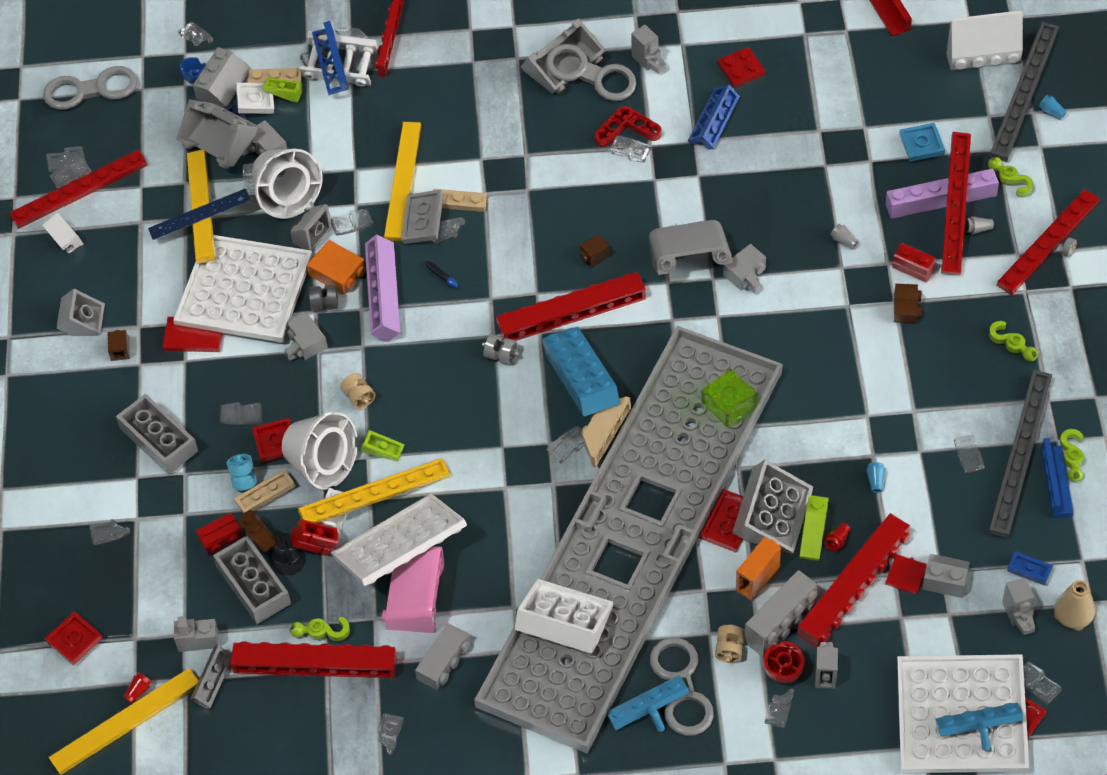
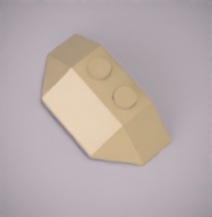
(603, 428)

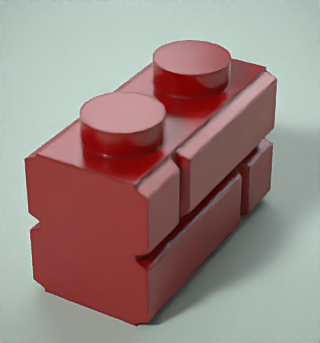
(913, 262)
(219, 534)
(314, 537)

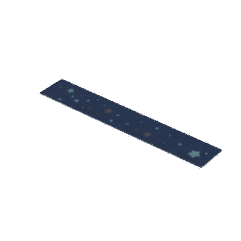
(199, 214)

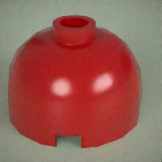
(783, 662)

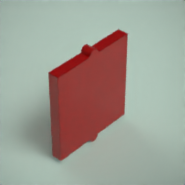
(906, 574)

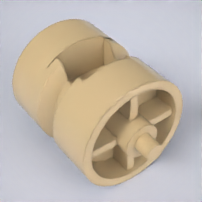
(357, 390)
(729, 643)

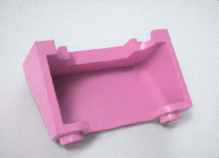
(414, 593)

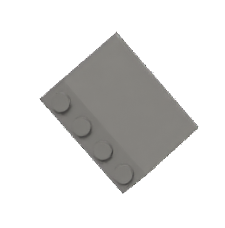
(772, 507)

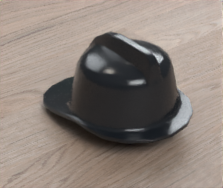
(285, 557)

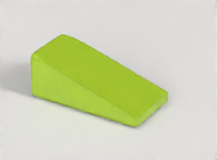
(283, 88)
(382, 446)

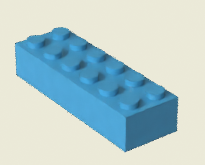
(581, 371)

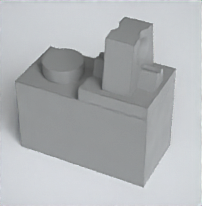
(646, 49)
(265, 140)
(745, 267)
(306, 336)
(1018, 604)
(195, 635)
(826, 666)

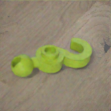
(1009, 175)
(1014, 342)
(1073, 455)
(318, 629)

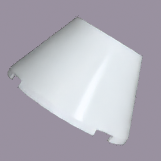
(294, 190)
(321, 448)

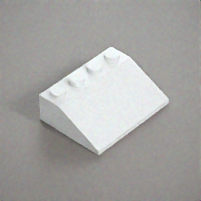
(985, 40)
(563, 615)

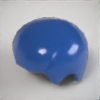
(191, 68)

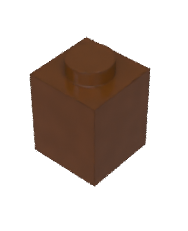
(594, 251)
(118, 345)

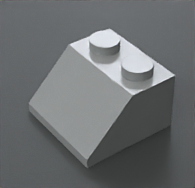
(312, 227)
(80, 314)
(945, 575)

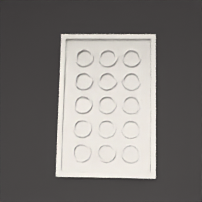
(398, 539)

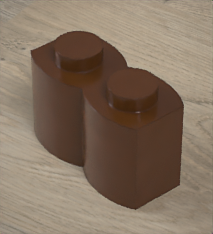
(906, 303)
(257, 530)

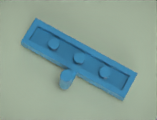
(648, 704)
(979, 720)

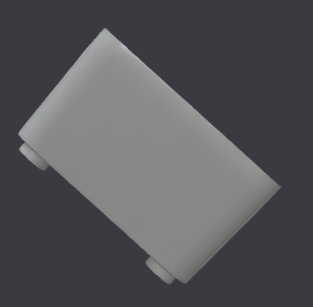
(564, 62)
(216, 131)
(687, 240)

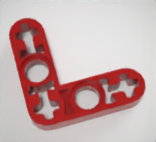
(627, 121)

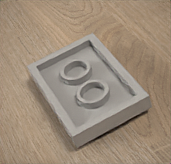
(422, 216)

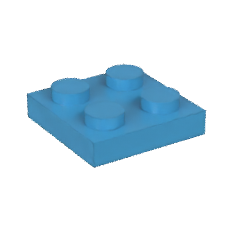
(922, 142)

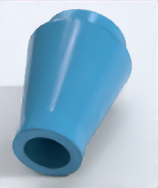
(1052, 107)
(876, 476)

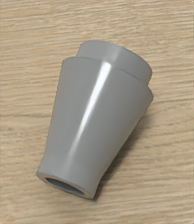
(976, 225)
(844, 236)

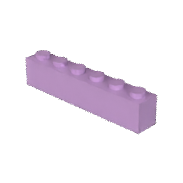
(934, 194)
(382, 288)

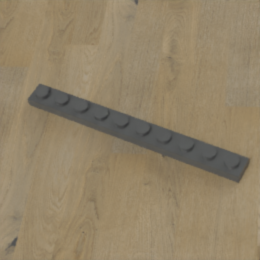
(1024, 91)
(1020, 454)

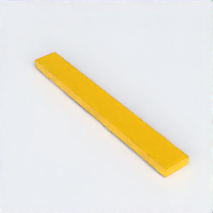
(402, 179)
(200, 196)
(375, 492)
(124, 721)

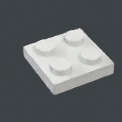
(253, 99)

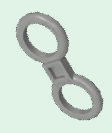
(591, 73)
(90, 88)
(685, 675)

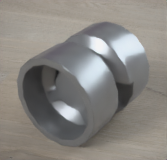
(330, 298)

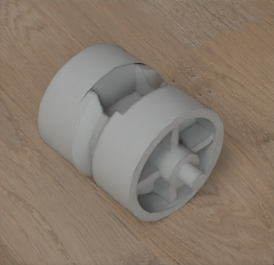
(498, 348)

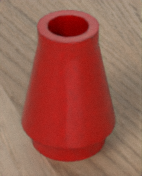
(835, 540)
(137, 686)

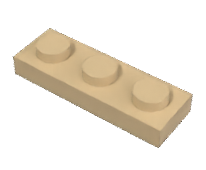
(261, 75)
(464, 200)
(265, 492)

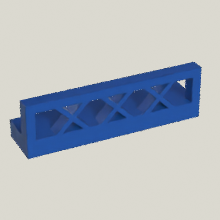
(335, 55)
(714, 116)
(1056, 480)

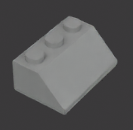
(219, 78)

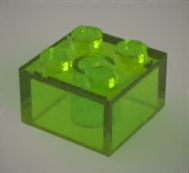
(728, 397)

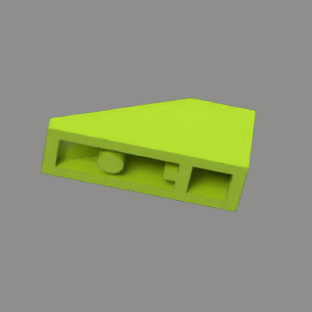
(814, 527)

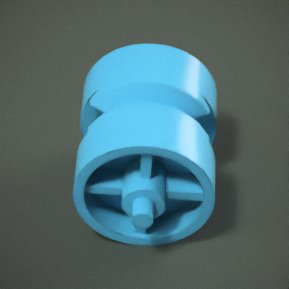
(242, 474)

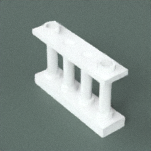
(351, 45)

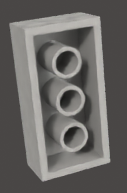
(157, 433)
(252, 579)
(781, 613)

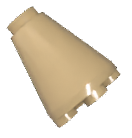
(1075, 606)

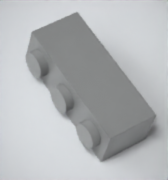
(442, 656)

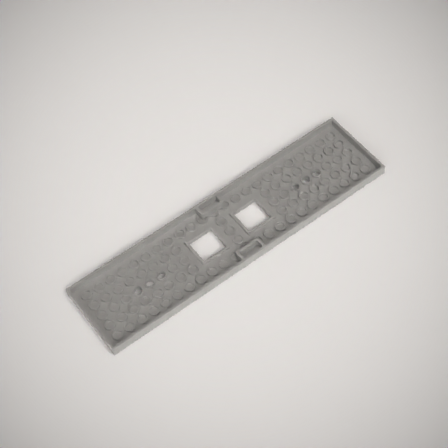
(573, 699)

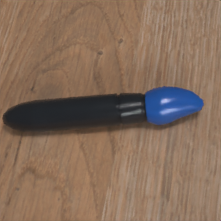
(440, 273)

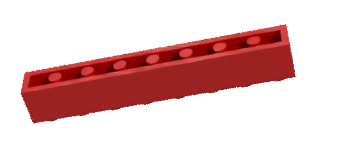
(571, 307)
(854, 580)
(314, 660)

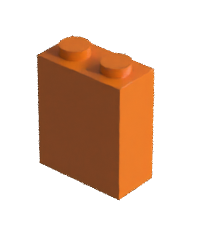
(336, 266)
(758, 568)

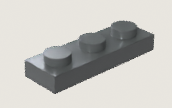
(211, 677)

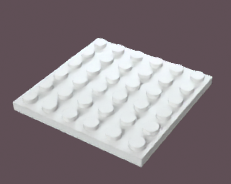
(245, 289)
(949, 686)

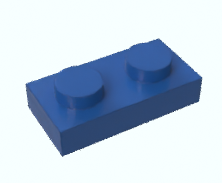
(1030, 568)

